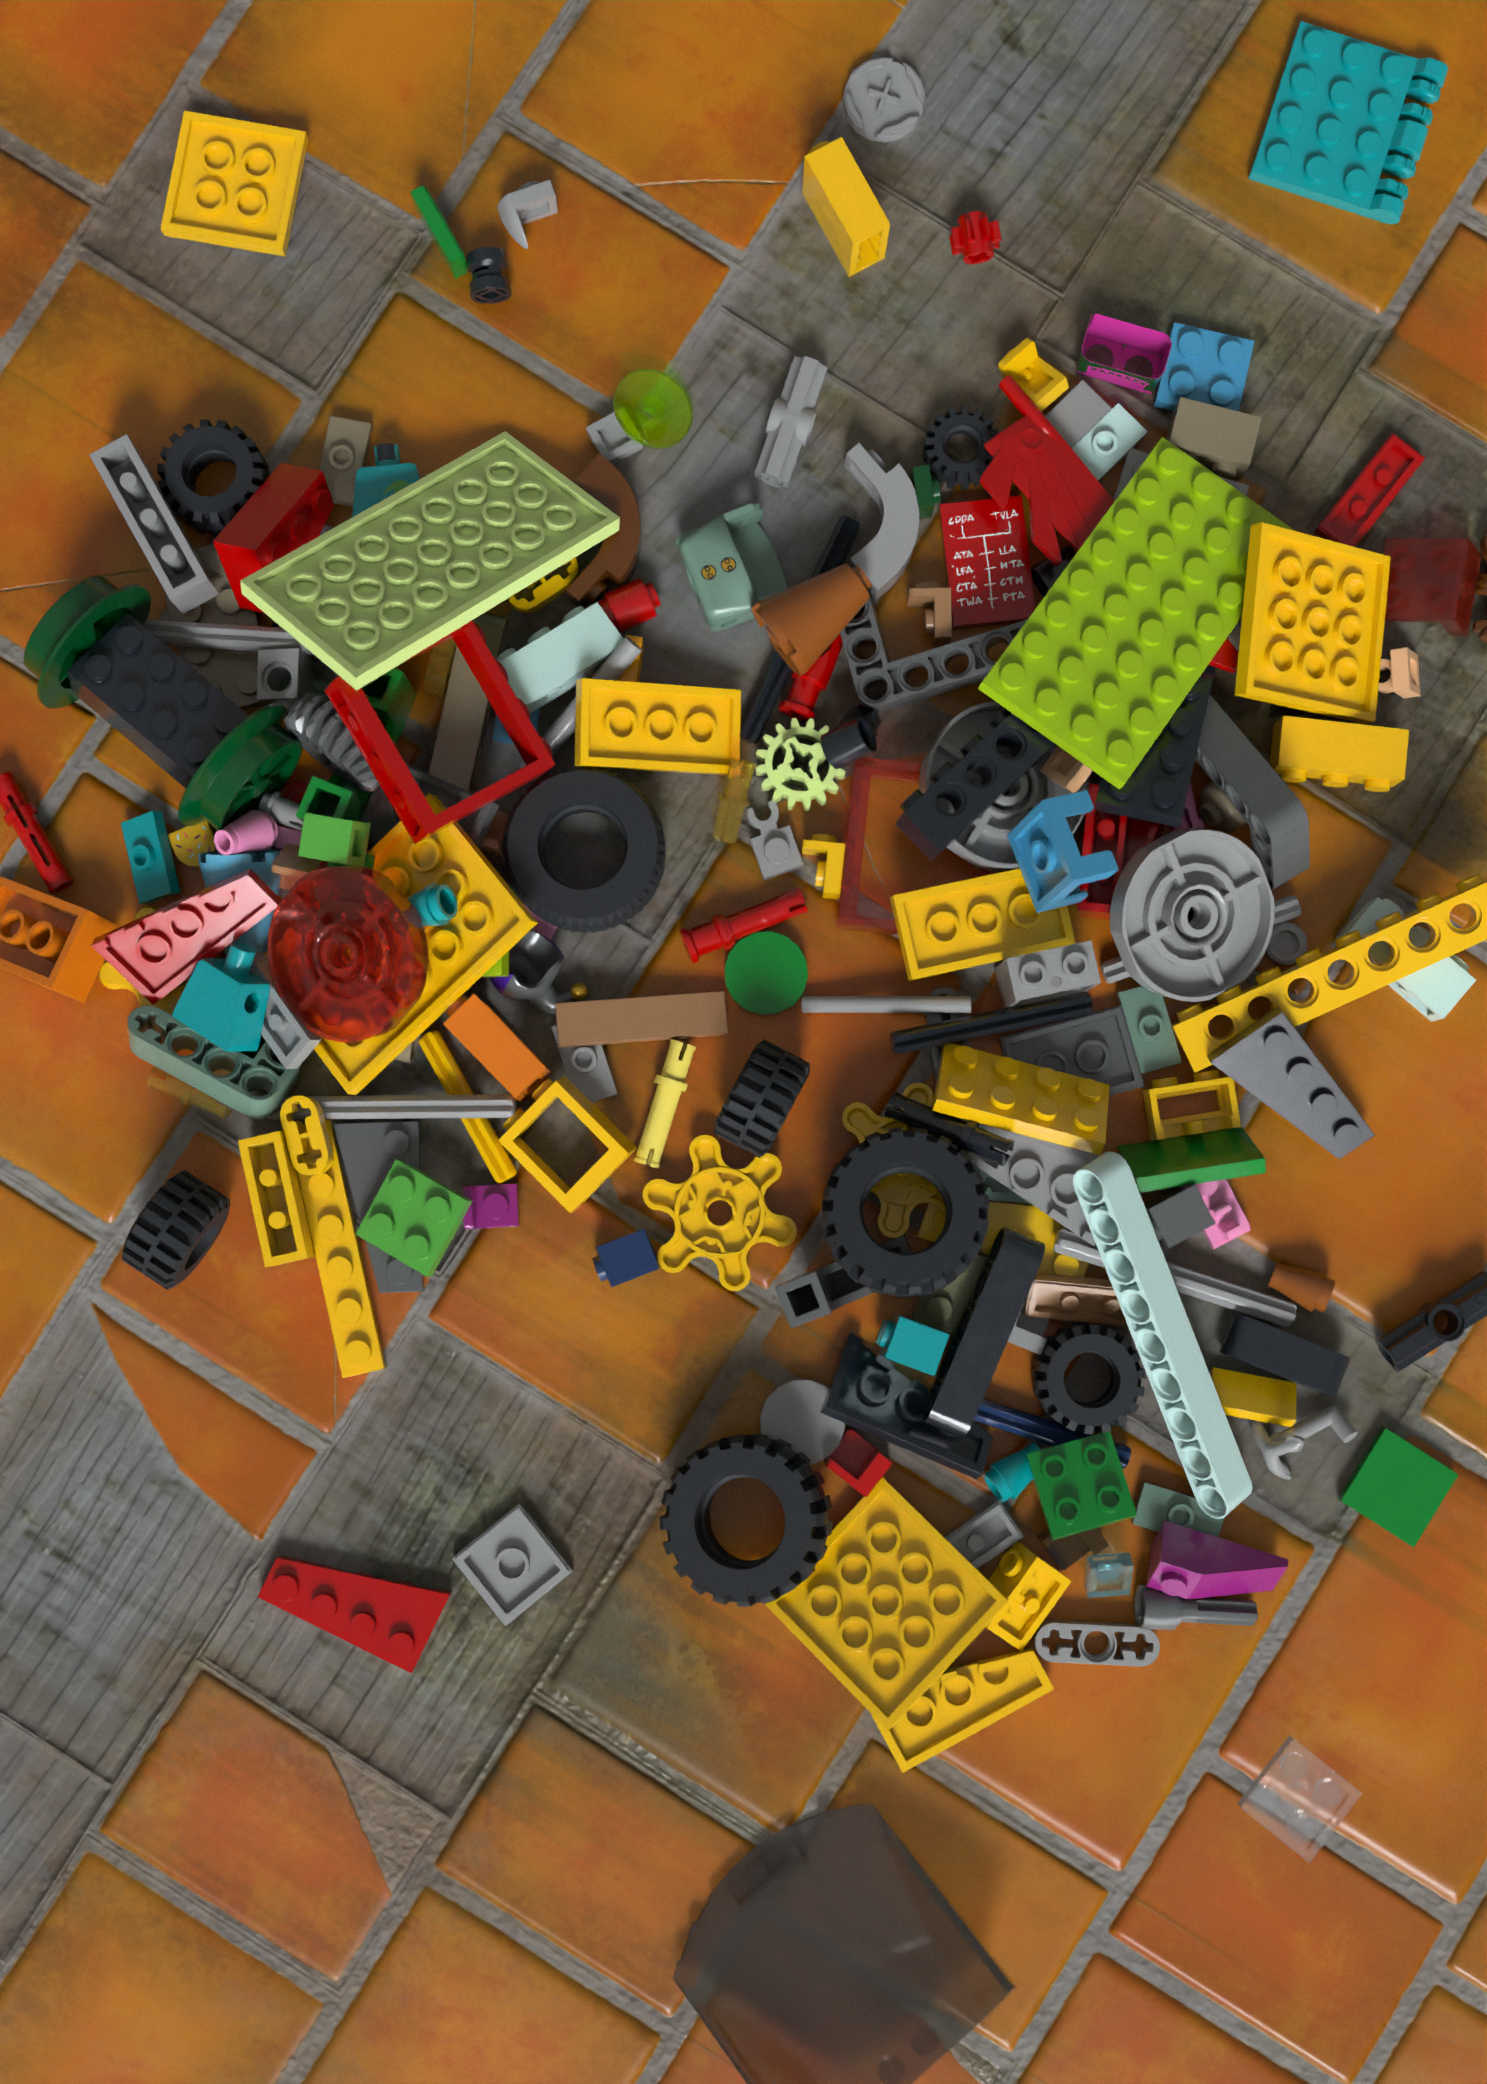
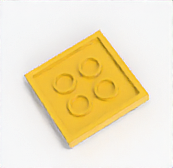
(234, 183)

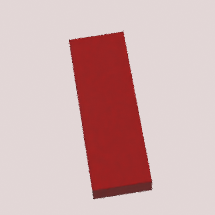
(1370, 492)

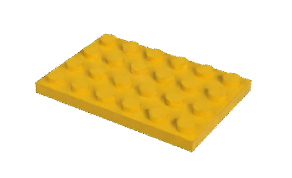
(460, 952)

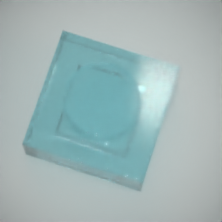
(1108, 1575)

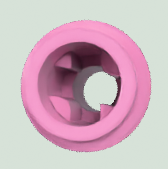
(247, 834)

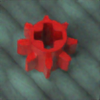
(975, 237)

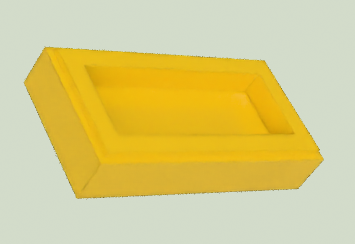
(1256, 1397)

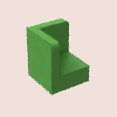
(334, 839)

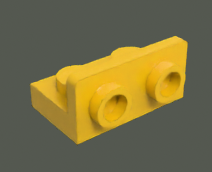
(1032, 1591)

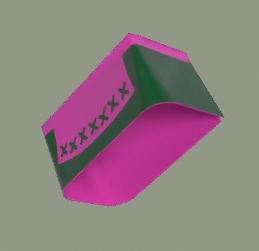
(1113, 334)

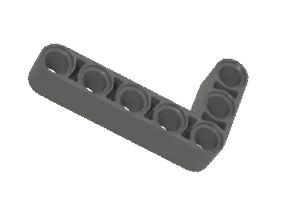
(934, 661)
(1258, 793)

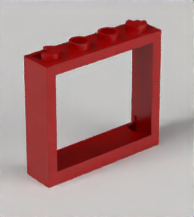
(393, 772)

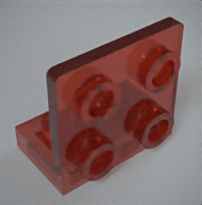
(1432, 582)

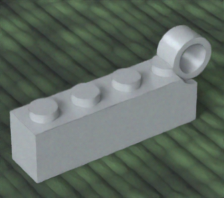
(154, 524)

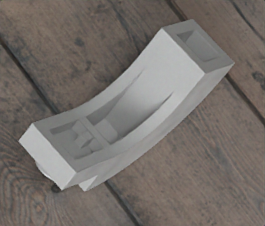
(893, 493)

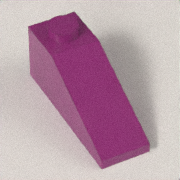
(1204, 1565)

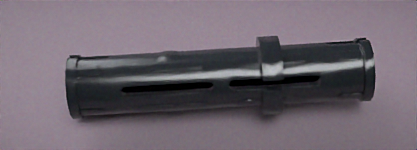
(961, 1133)

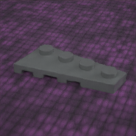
(368, 1157)

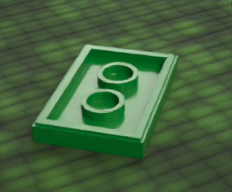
(1192, 1159)

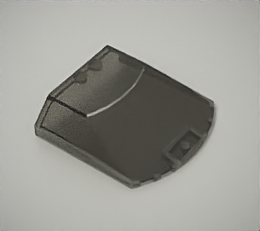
(836, 1959)

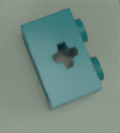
(912, 1343)

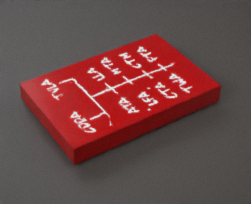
(986, 562)

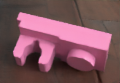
(1225, 1212)

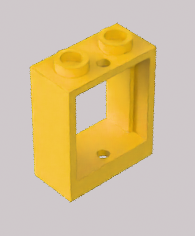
(619, 1145)

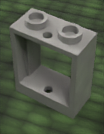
(1047, 974)

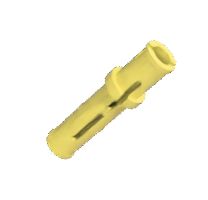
(664, 1103)

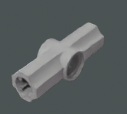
(791, 422)

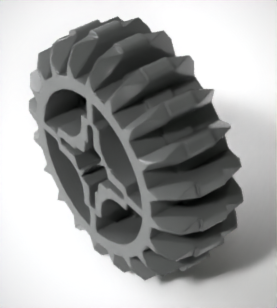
(328, 740)

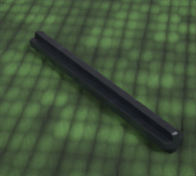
(777, 670)

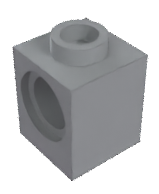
(277, 665)

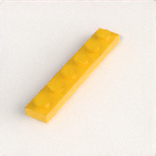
(341, 1265)

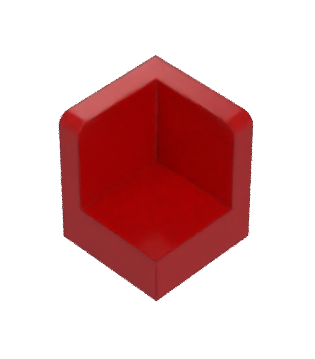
(858, 1462)

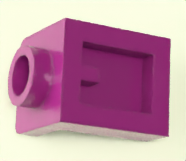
(492, 1206)

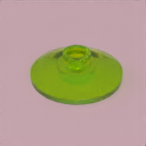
(659, 396)

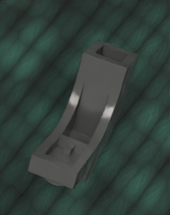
(826, 1288)

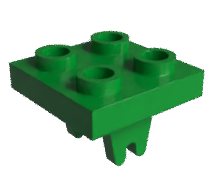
(1081, 1485)

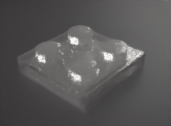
(1299, 1798)

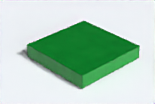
(1398, 1486)

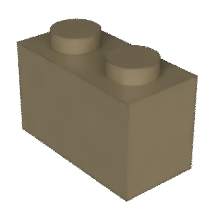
(1214, 436)

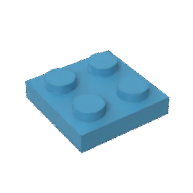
(1204, 368)

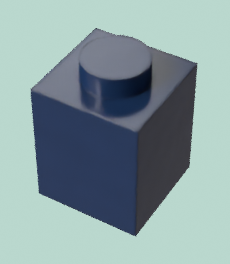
(626, 1258)

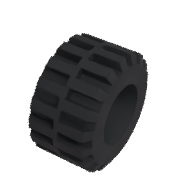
(191, 455)
(761, 1098)
(175, 1229)
(1123, 1385)

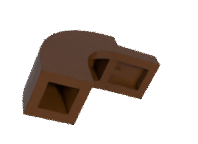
(619, 551)

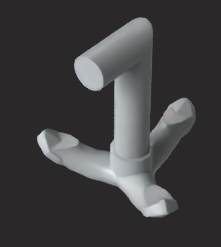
(1294, 1437)

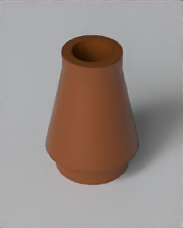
(1304, 1286)

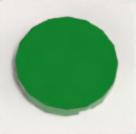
(766, 973)

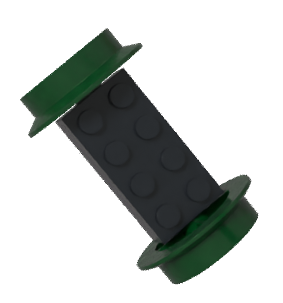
(100, 652)

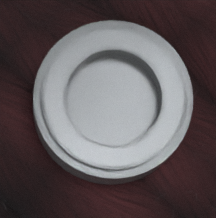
(1286, 944)

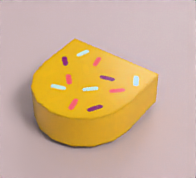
(191, 841)

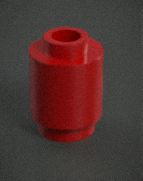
(630, 604)

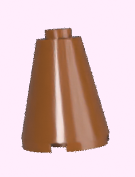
(812, 614)

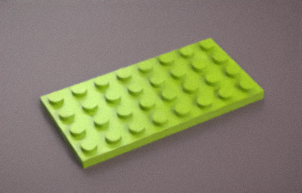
(1133, 615)

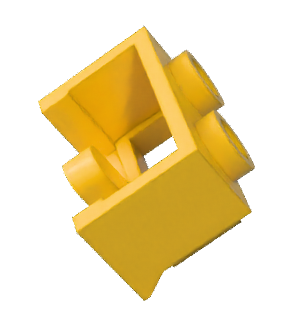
(1225, 1118)

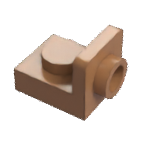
(939, 618)

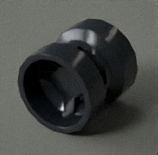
(488, 275)

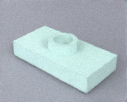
(1109, 441)

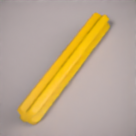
(478, 1128)

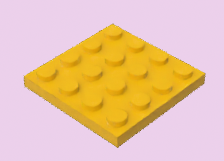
(1312, 624)
(889, 1604)

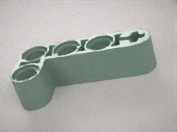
(158, 1038)

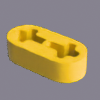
(547, 591)
(316, 1132)

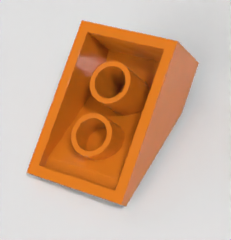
(49, 940)

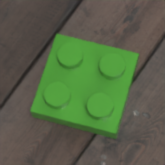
(413, 1217)

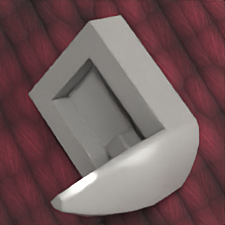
(525, 205)

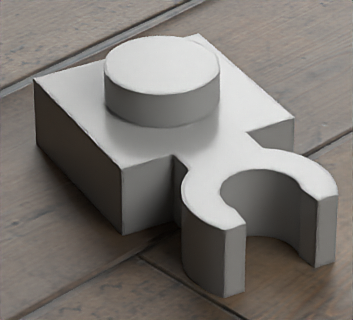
(775, 847)

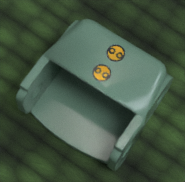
(731, 566)

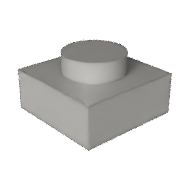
(611, 439)

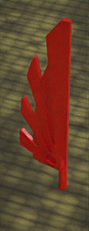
(1056, 483)

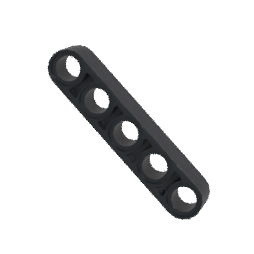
(983, 1332)

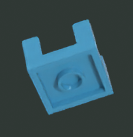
(1050, 854)

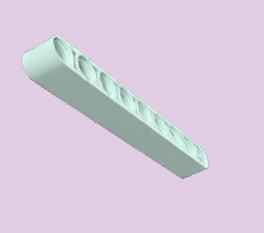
(1162, 1334)

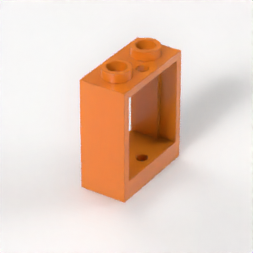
(496, 1046)

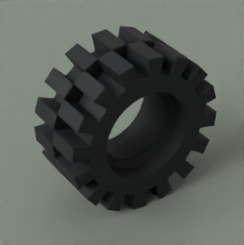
(948, 426)

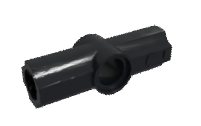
(1417, 1334)

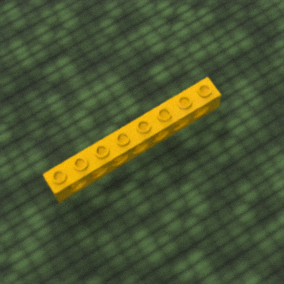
(1363, 977)

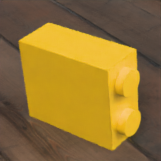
(845, 206)

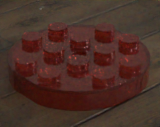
(311, 962)

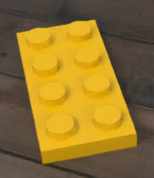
(656, 726)
(974, 924)
(1022, 1098)

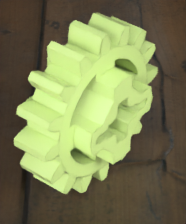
(785, 774)

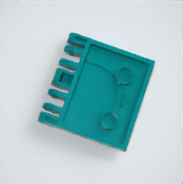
(1345, 122)

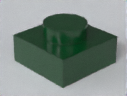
(926, 490)

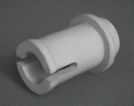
(281, 809)

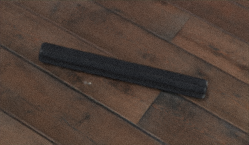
(991, 1022)

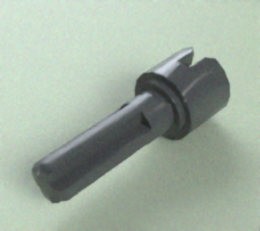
(1164, 1612)

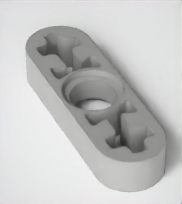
(1127, 1631)

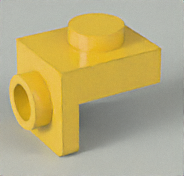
(1033, 374)

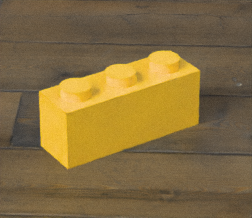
(1339, 753)
(276, 1199)

